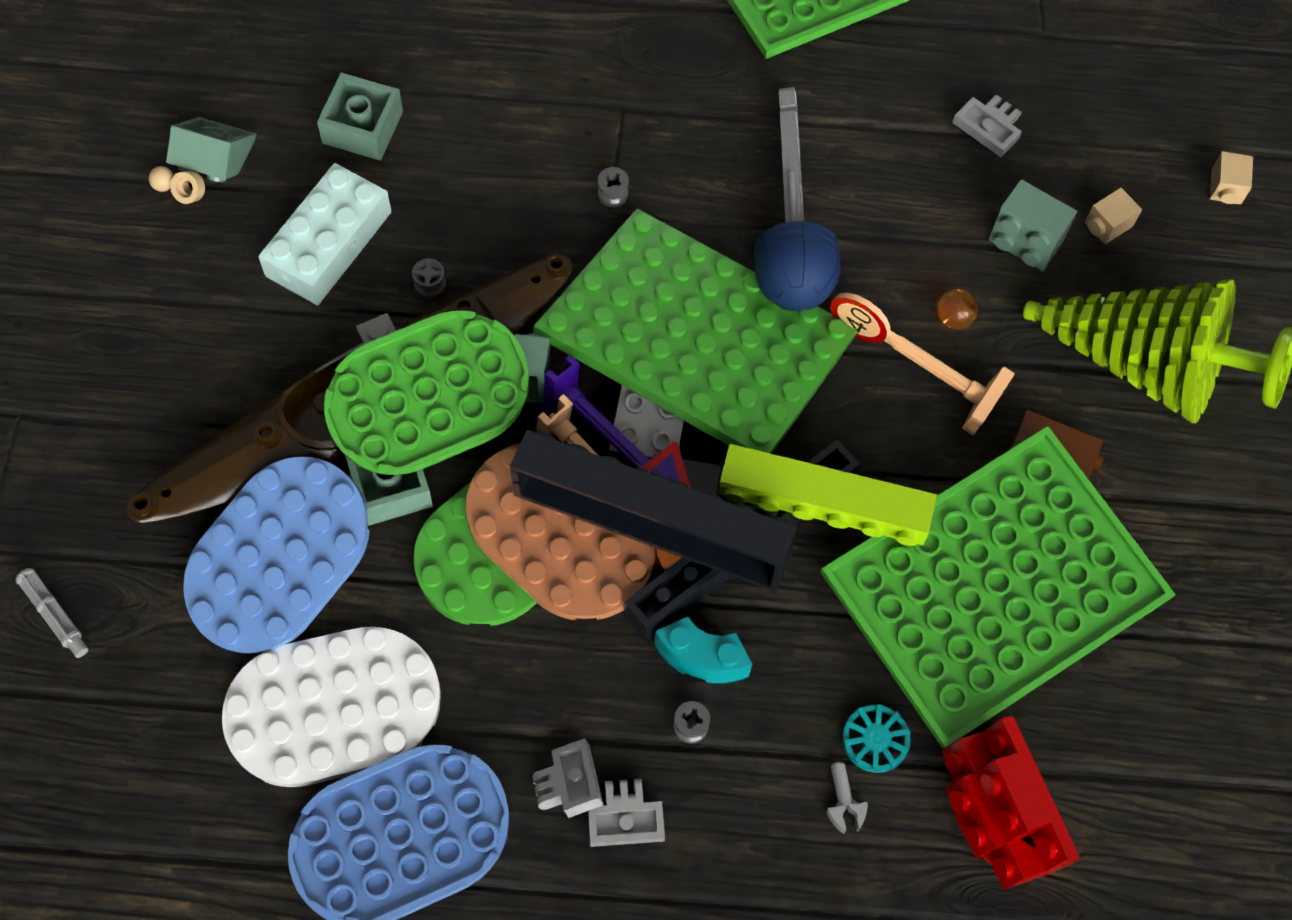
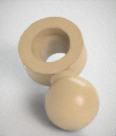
(163, 179)

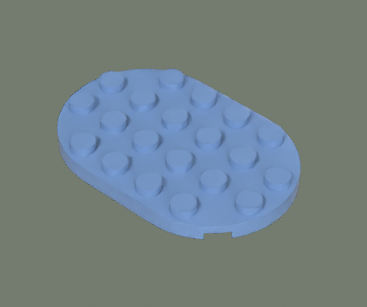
(276, 555)
(399, 835)

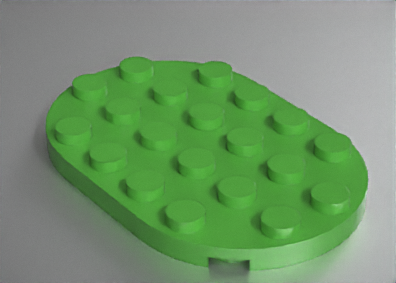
(426, 392)
(459, 575)

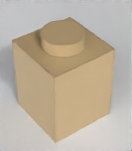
(1231, 178)
(1112, 216)

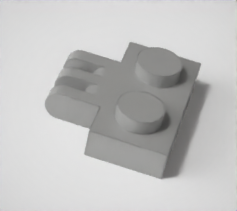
(989, 124)
(569, 781)
(626, 818)

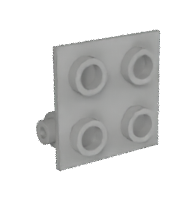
(646, 423)

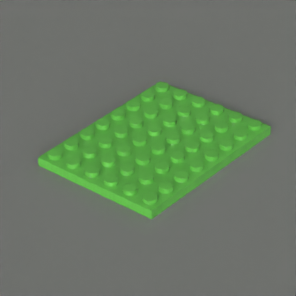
(695, 334)
(1003, 593)

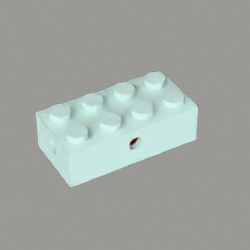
(325, 234)

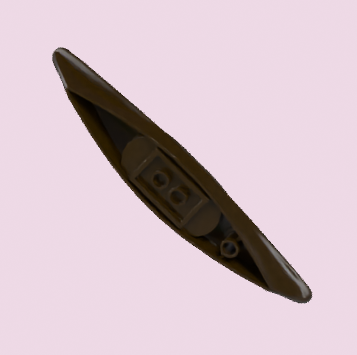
(295, 419)

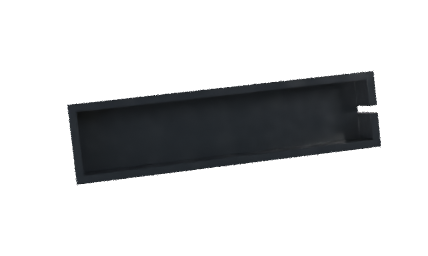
(653, 510)

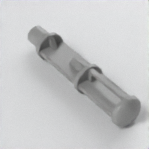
(51, 611)

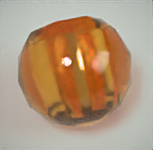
(957, 309)

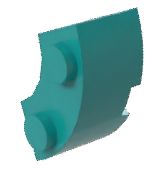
(702, 654)

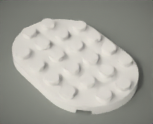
(330, 706)

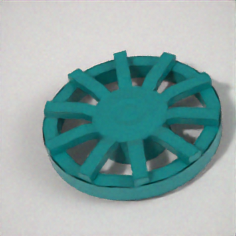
(876, 738)

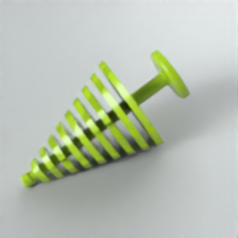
(1166, 341)

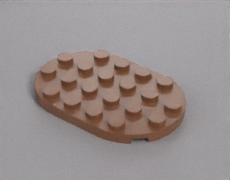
(552, 556)

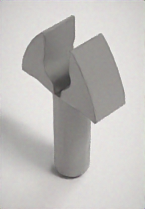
(845, 800)

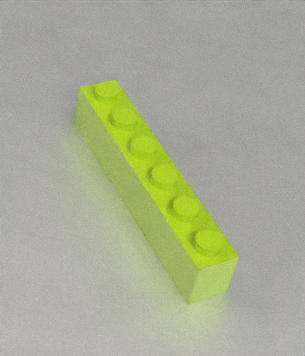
(827, 495)

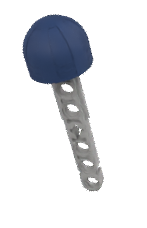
(799, 258)

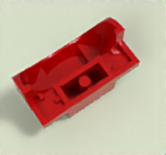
(1005, 803)

